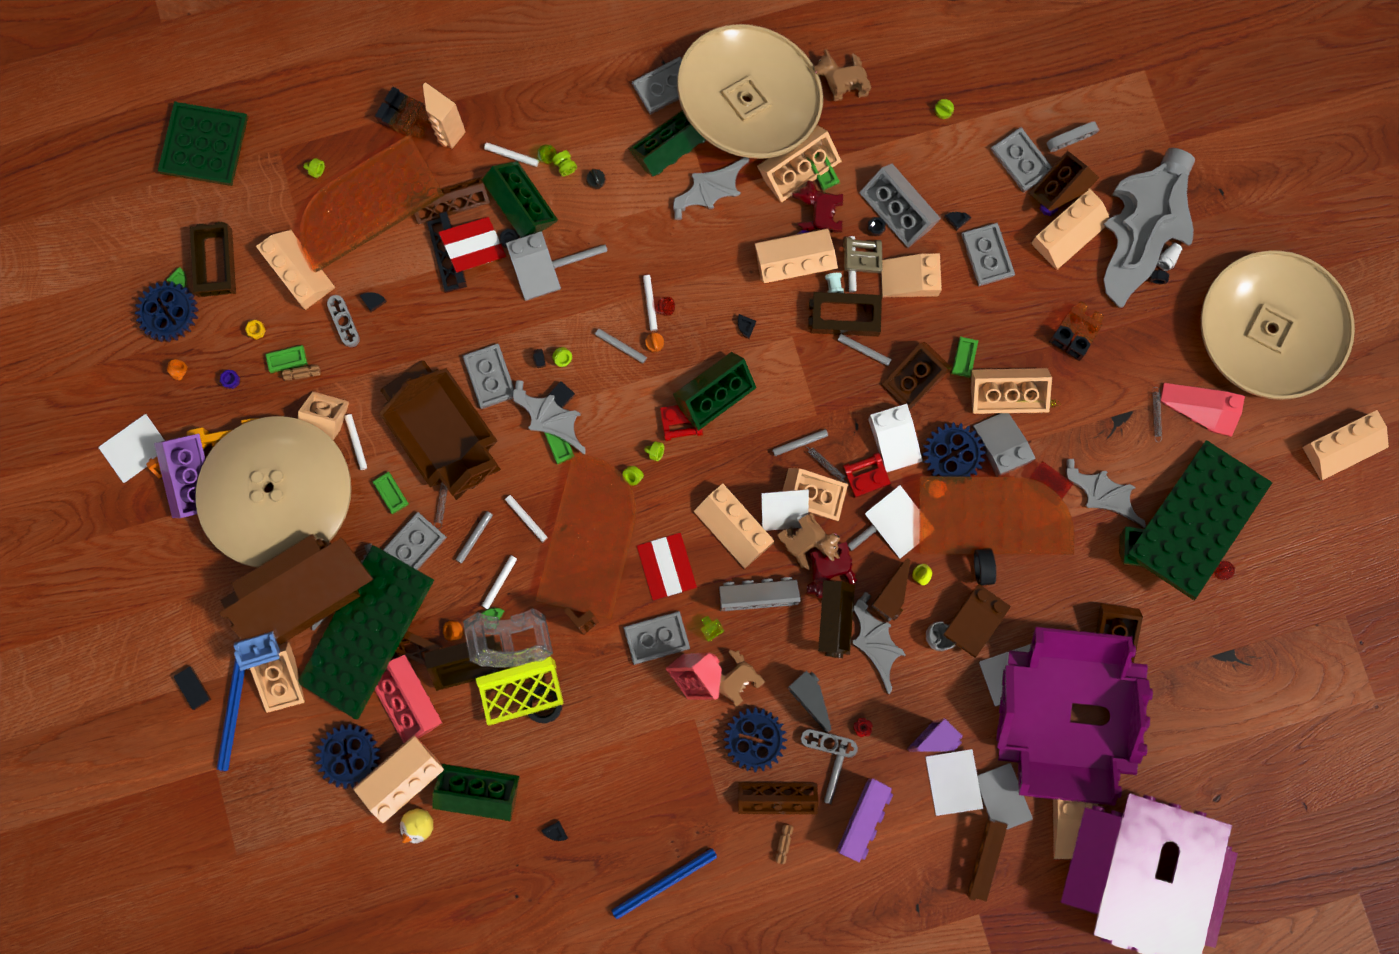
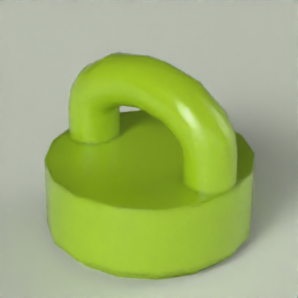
(944, 109)
(315, 167)
(562, 357)
(655, 451)
(633, 475)

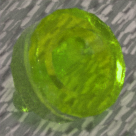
(546, 153)

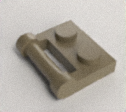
(861, 260)

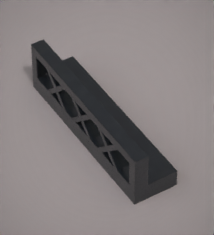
(461, 282)

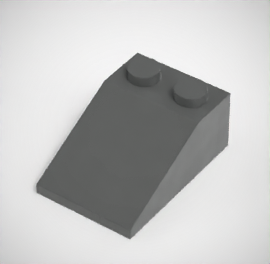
(810, 696)

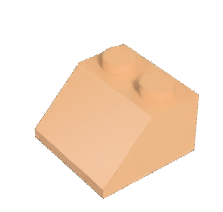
(324, 412)

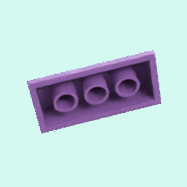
(180, 466)
(937, 737)
(864, 819)

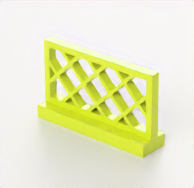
(513, 675)

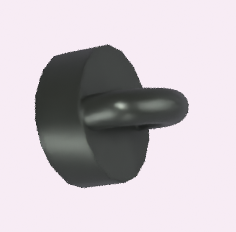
(596, 179)

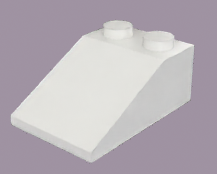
(895, 437)

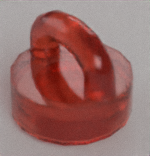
(665, 306)
(1225, 570)

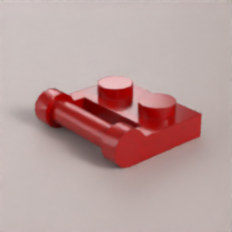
(672, 417)
(868, 481)

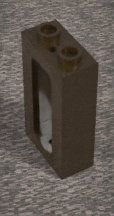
(198, 257)
(836, 327)
(836, 618)
(453, 666)

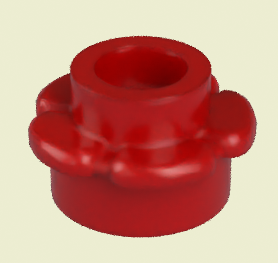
(863, 722)

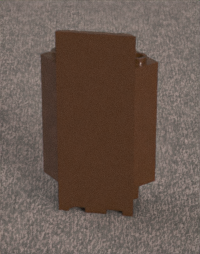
(439, 429)
(295, 589)

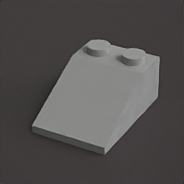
(533, 266)
(1004, 444)

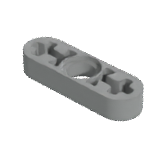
(1072, 136)
(353, 330)
(816, 734)

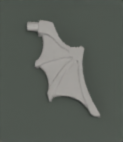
(709, 188)
(548, 416)
(1104, 493)
(876, 641)

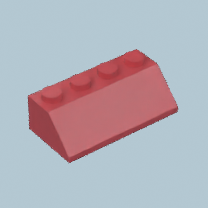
(697, 675)
(406, 700)

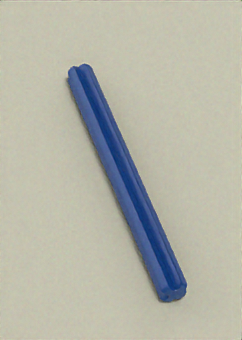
(230, 718)
(664, 883)

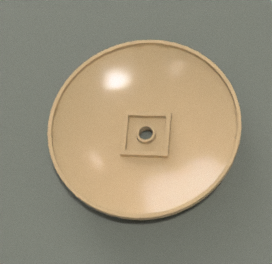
(757, 65)
(1309, 317)
(307, 495)

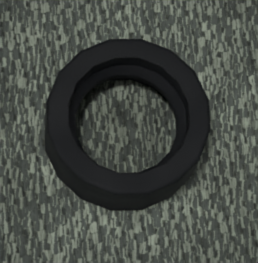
(985, 566)
(544, 719)

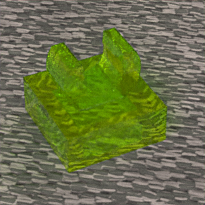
(711, 628)

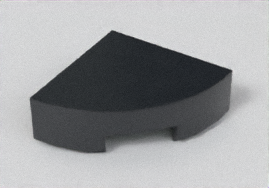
(957, 219)
(373, 300)
(746, 325)
(555, 832)

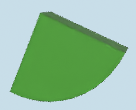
(178, 277)
(494, 612)

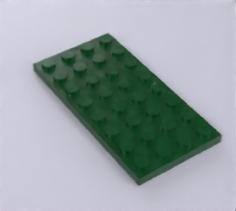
(1199, 520)
(366, 634)

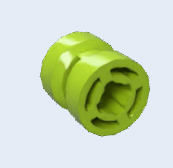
(565, 164)

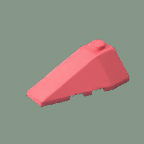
(1211, 408)

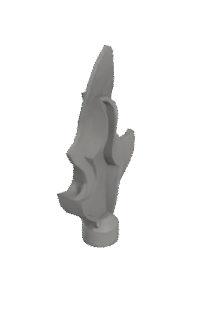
(1152, 215)

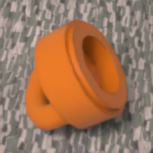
(654, 342)
(176, 369)
(452, 630)

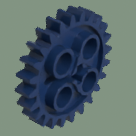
(152, 321)
(944, 438)
(750, 757)
(330, 760)

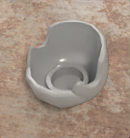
(935, 637)

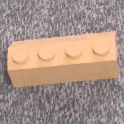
(443, 117)
(792, 170)
(1072, 229)
(795, 255)
(288, 260)
(1010, 390)
(1348, 445)
(733, 526)
(398, 779)

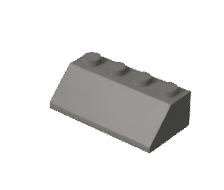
(899, 205)
(759, 594)

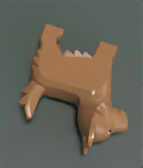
(843, 78)
(806, 538)
(737, 678)

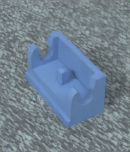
(256, 651)

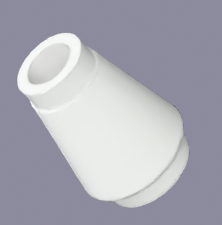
(1169, 257)

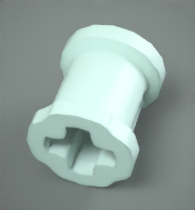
(834, 283)

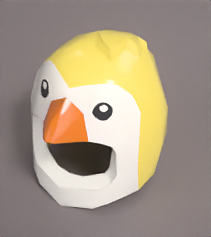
(416, 826)

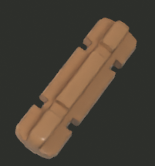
(301, 372)
(784, 844)

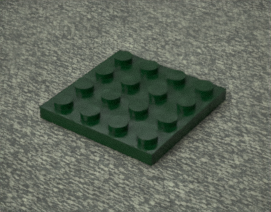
(203, 143)

